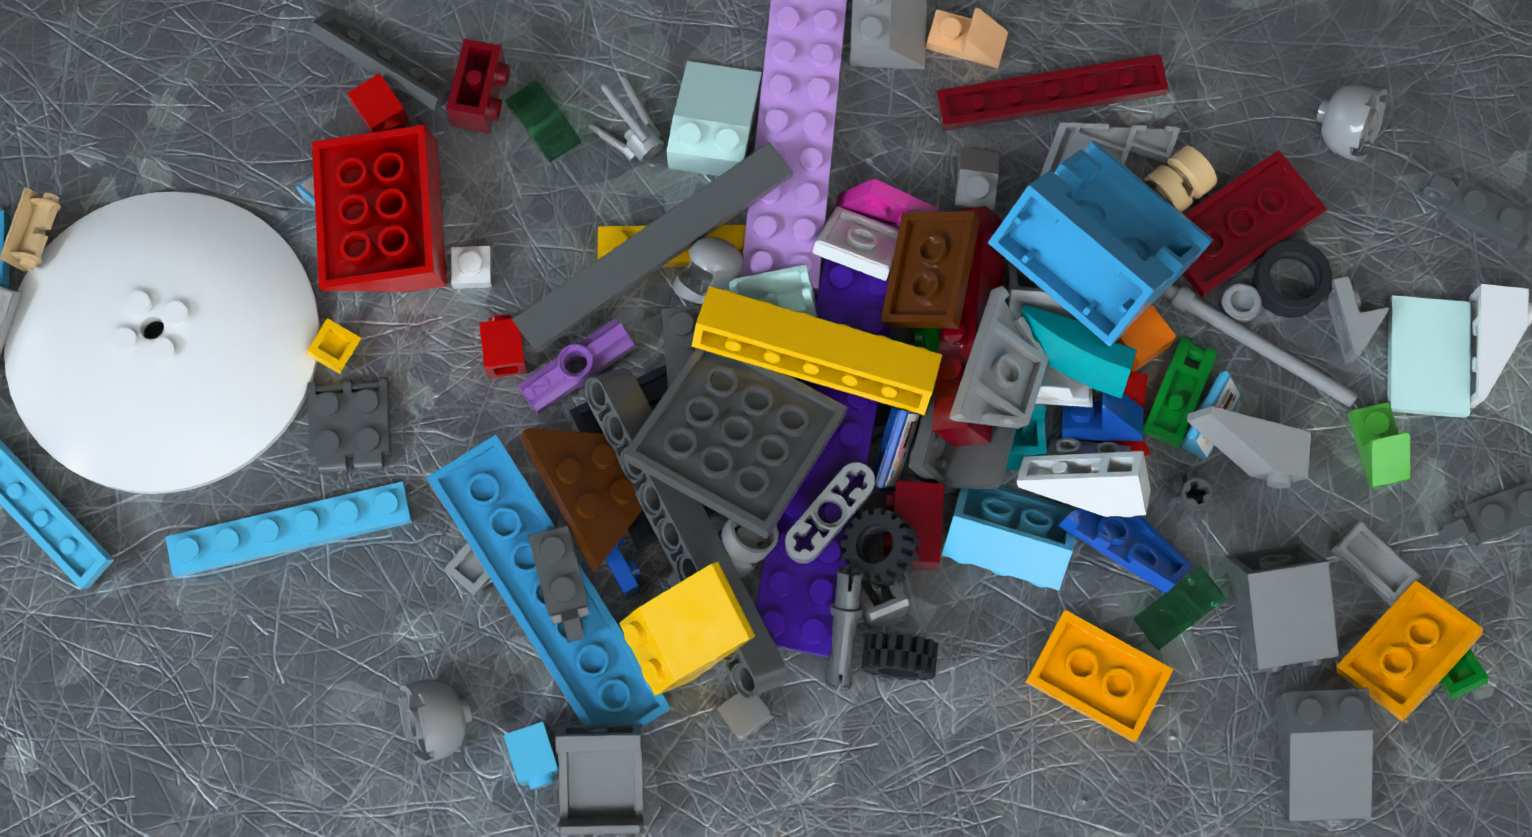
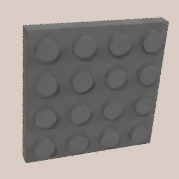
(736, 437)

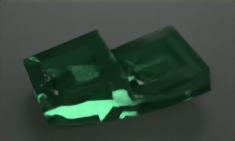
(543, 121)
(1179, 608)

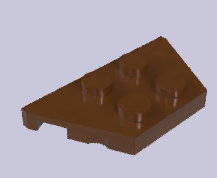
(585, 486)

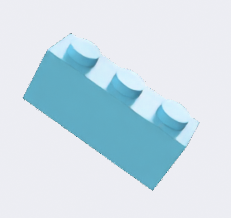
(1010, 535)

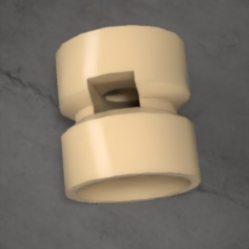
(1184, 178)

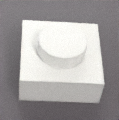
(471, 267)

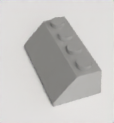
(888, 33)

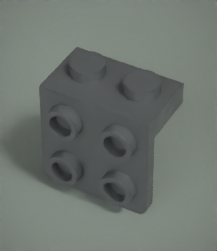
(963, 466)

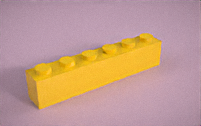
(816, 350)

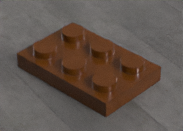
(930, 270)

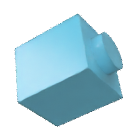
(532, 756)

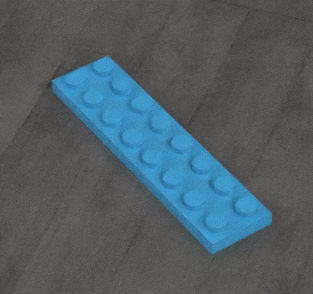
(495, 517)

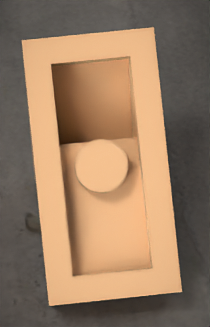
(967, 38)

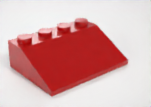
(379, 212)

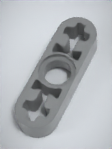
(841, 483)

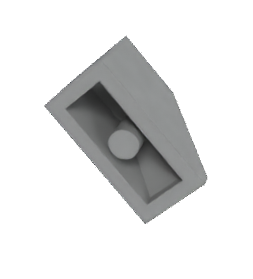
(976, 179)

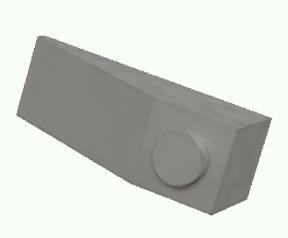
(1257, 445)

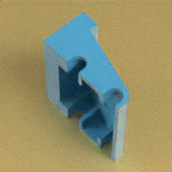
(1099, 241)

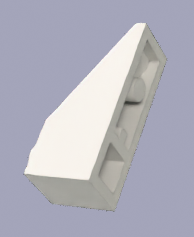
(1497, 325)
(1094, 482)

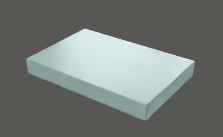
(1429, 356)

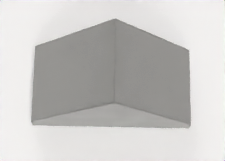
(881, 602)

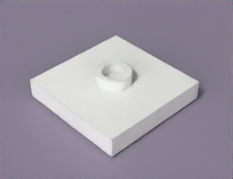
(858, 243)

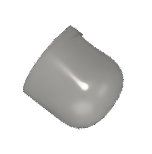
(711, 261)

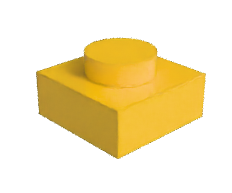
(333, 346)

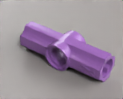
(597, 350)

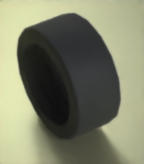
(1304, 253)

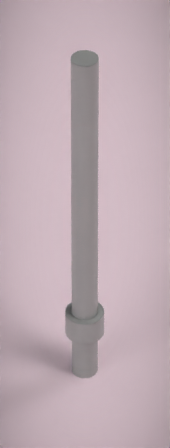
(1185, 299)

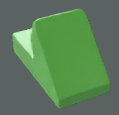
(1380, 445)

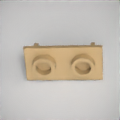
(28, 229)

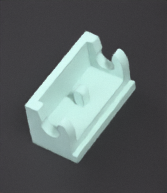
(785, 288)

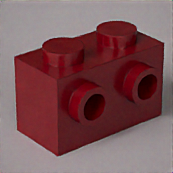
(477, 85)

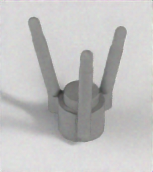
(642, 140)

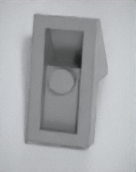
(1351, 327)

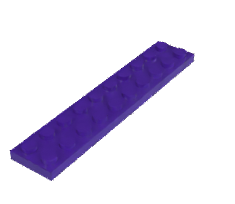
(794, 595)

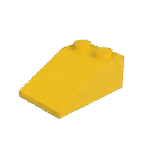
(686, 629)

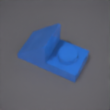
(1105, 421)

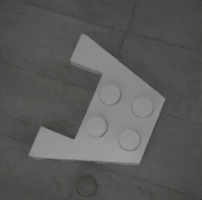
(1116, 140)

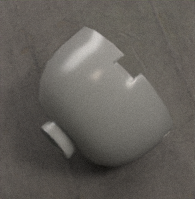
(1352, 118)
(433, 718)

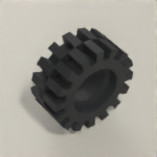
(899, 656)

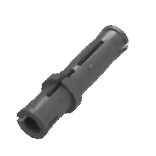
(845, 614)

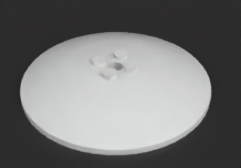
(202, 392)

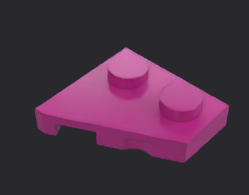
(881, 202)

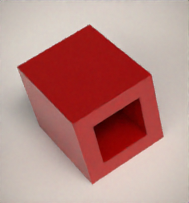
(378, 105)
(502, 347)

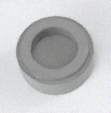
(1241, 303)

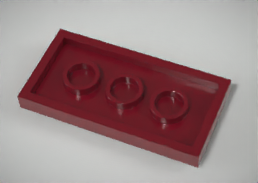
(1249, 218)

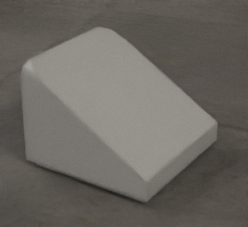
(744, 715)

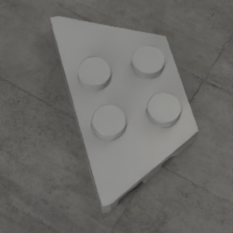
(1001, 370)

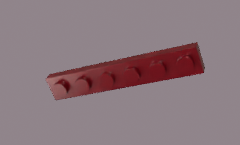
(1051, 92)

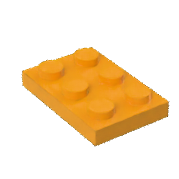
(1409, 650)
(1099, 676)

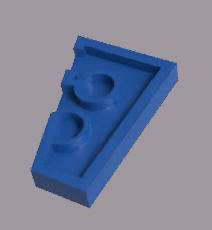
(1131, 544)

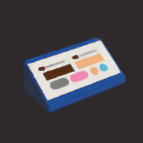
(894, 447)

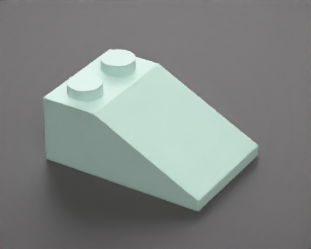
(713, 118)

